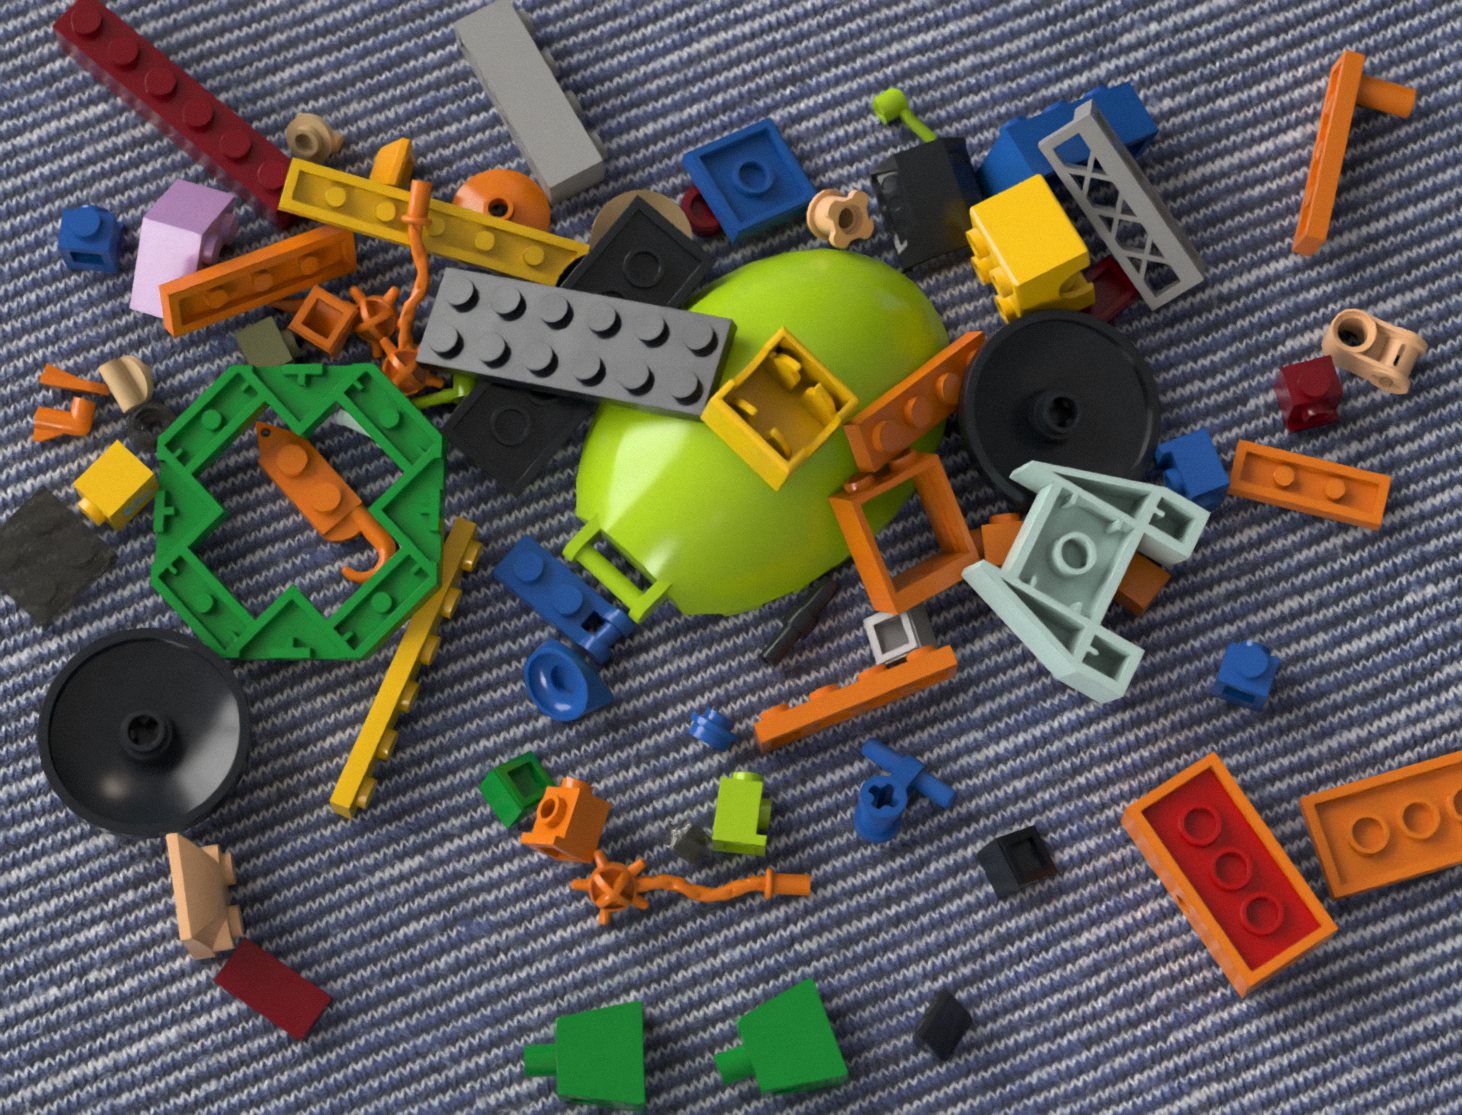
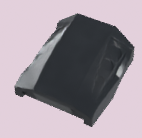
(926, 199)

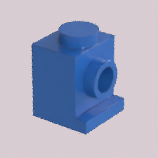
(94, 232)
(1193, 469)
(1246, 675)

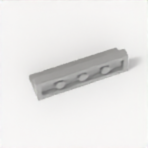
(1140, 196)

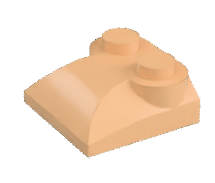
(202, 897)

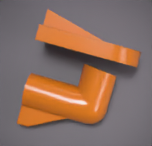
(54, 423)

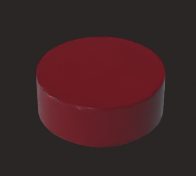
(699, 214)

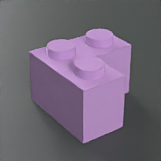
(180, 238)

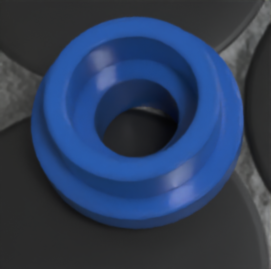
(713, 729)

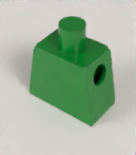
(785, 1046)
(596, 1058)

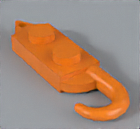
(320, 494)

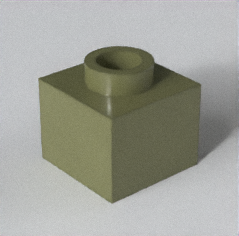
(265, 345)

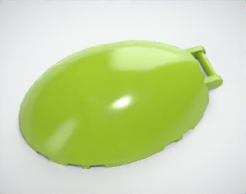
(691, 506)

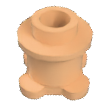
(839, 217)

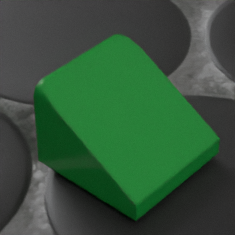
(516, 788)

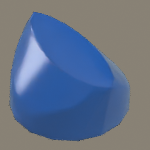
(564, 682)

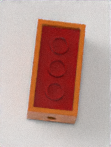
(1228, 874)

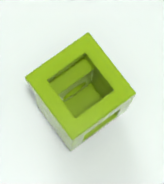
(741, 814)

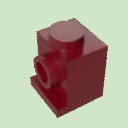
(1308, 394)

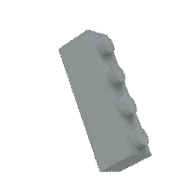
(530, 100)

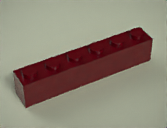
(177, 106)

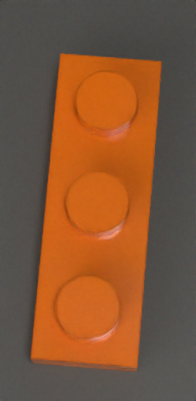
(1308, 485)

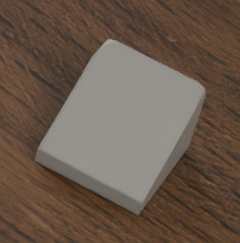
(898, 635)

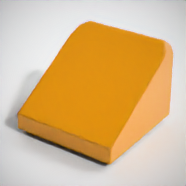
(394, 164)

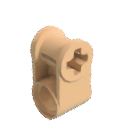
(1377, 350)

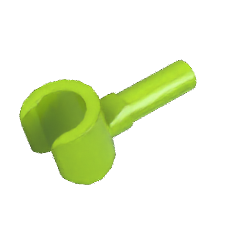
(894, 104)
(461, 388)

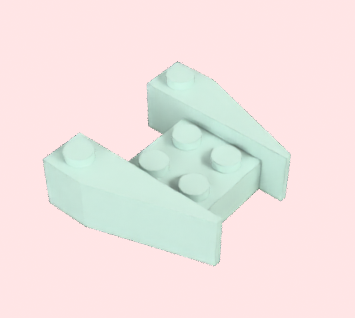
(1072, 564)

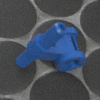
(885, 797)

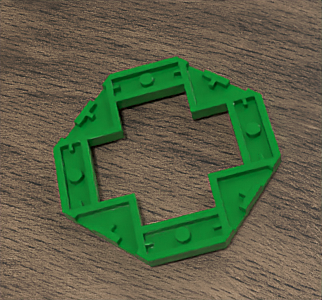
(408, 510)

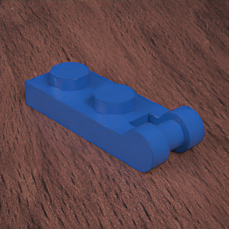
(562, 599)

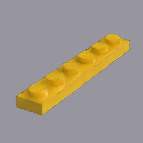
(454, 233)
(398, 688)

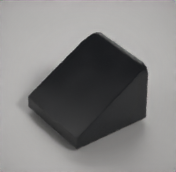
(1016, 861)
(942, 1026)

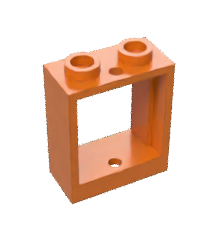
(927, 577)

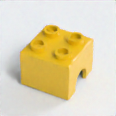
(1029, 251)
(780, 409)

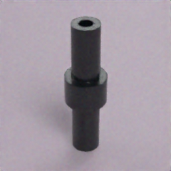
(799, 622)

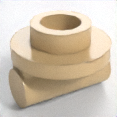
(312, 138)
(128, 381)

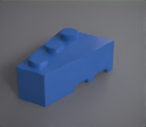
(1017, 153)

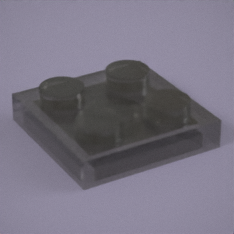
(49, 558)

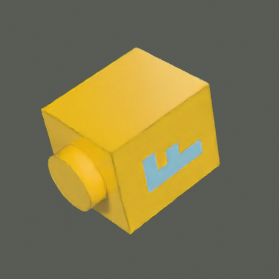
(115, 487)

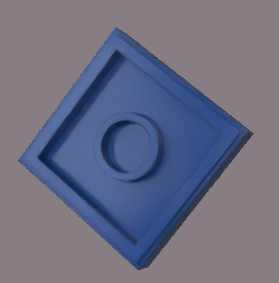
(750, 180)

